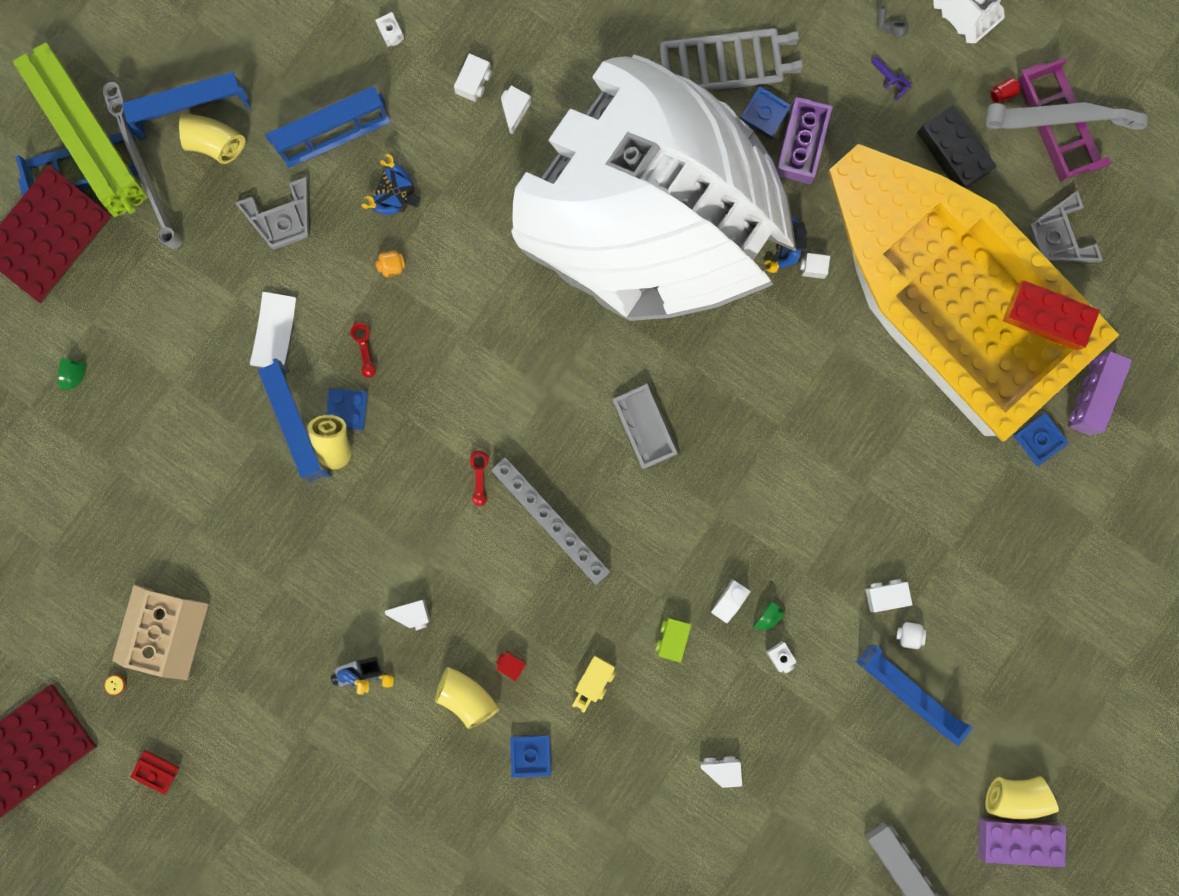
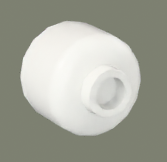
(911, 635)

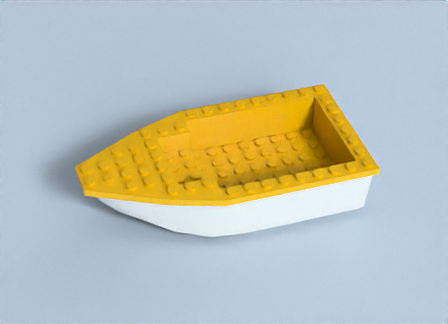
(940, 281)

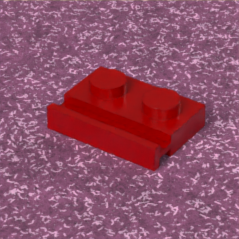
(155, 772)

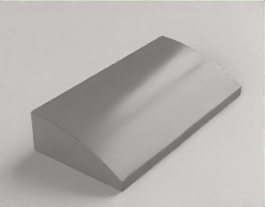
(645, 426)

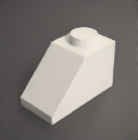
(515, 105)
(730, 601)
(411, 615)

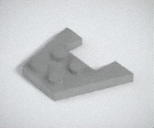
(284, 223)
(1055, 237)

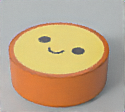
(115, 685)

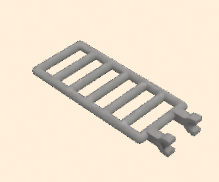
(777, 40)

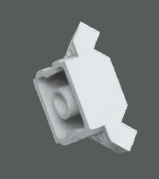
(971, 17)

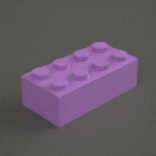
(803, 140)
(1099, 393)
(1022, 842)

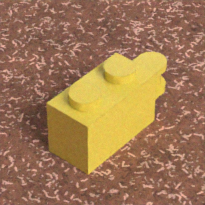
(593, 682)

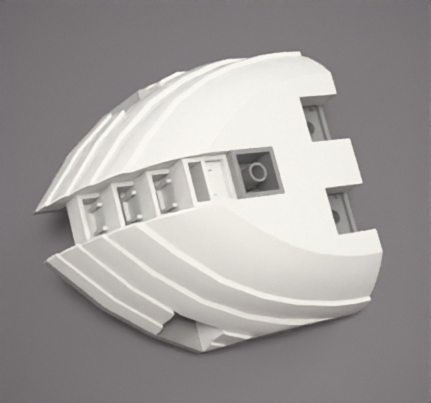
(652, 195)

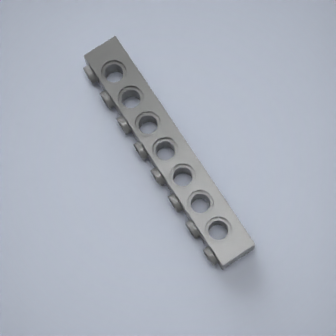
(550, 521)

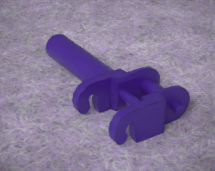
(891, 77)

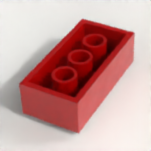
(1051, 315)

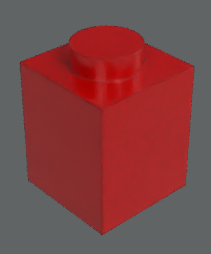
(510, 665)

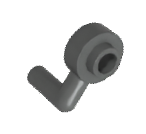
(897, 28)

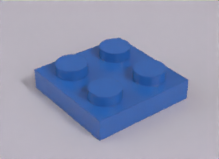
(765, 112)
(349, 406)
(1041, 439)
(530, 756)

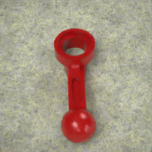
(368, 369)
(479, 497)

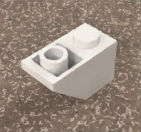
(724, 772)

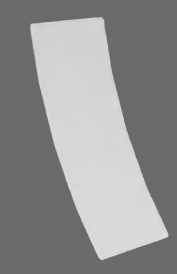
(273, 329)

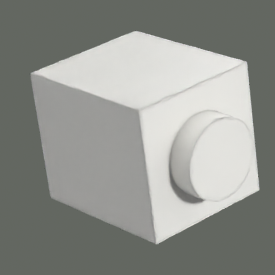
(815, 265)

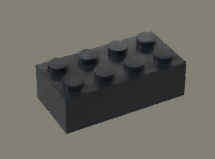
(956, 148)

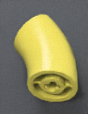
(210, 137)
(330, 441)
(465, 698)
(1020, 798)

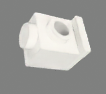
(387, 23)
(775, 654)

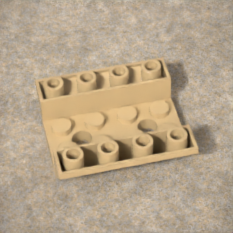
(171, 638)

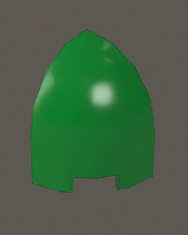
(70, 373)
(770, 617)

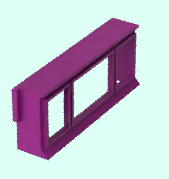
(1045, 131)

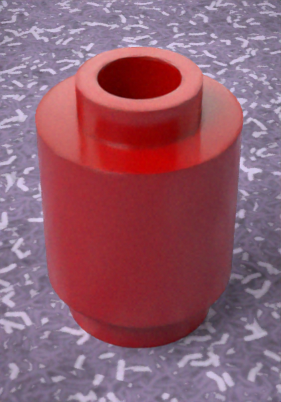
(1005, 90)

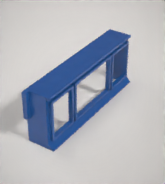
(181, 99)
(326, 120)
(25, 166)
(291, 422)
(913, 695)

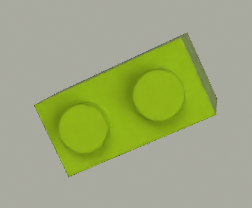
(673, 639)

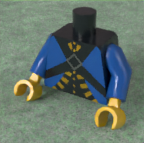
(393, 191)
(786, 256)
(358, 672)

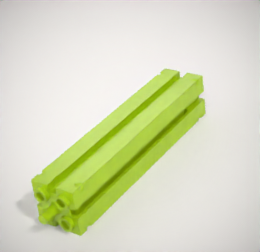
(80, 130)

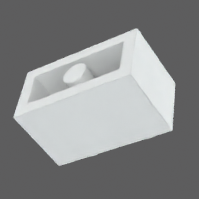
(473, 77)
(889, 596)

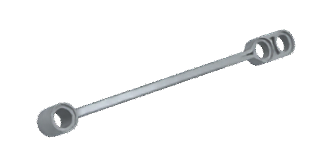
(1005, 118)
(167, 230)

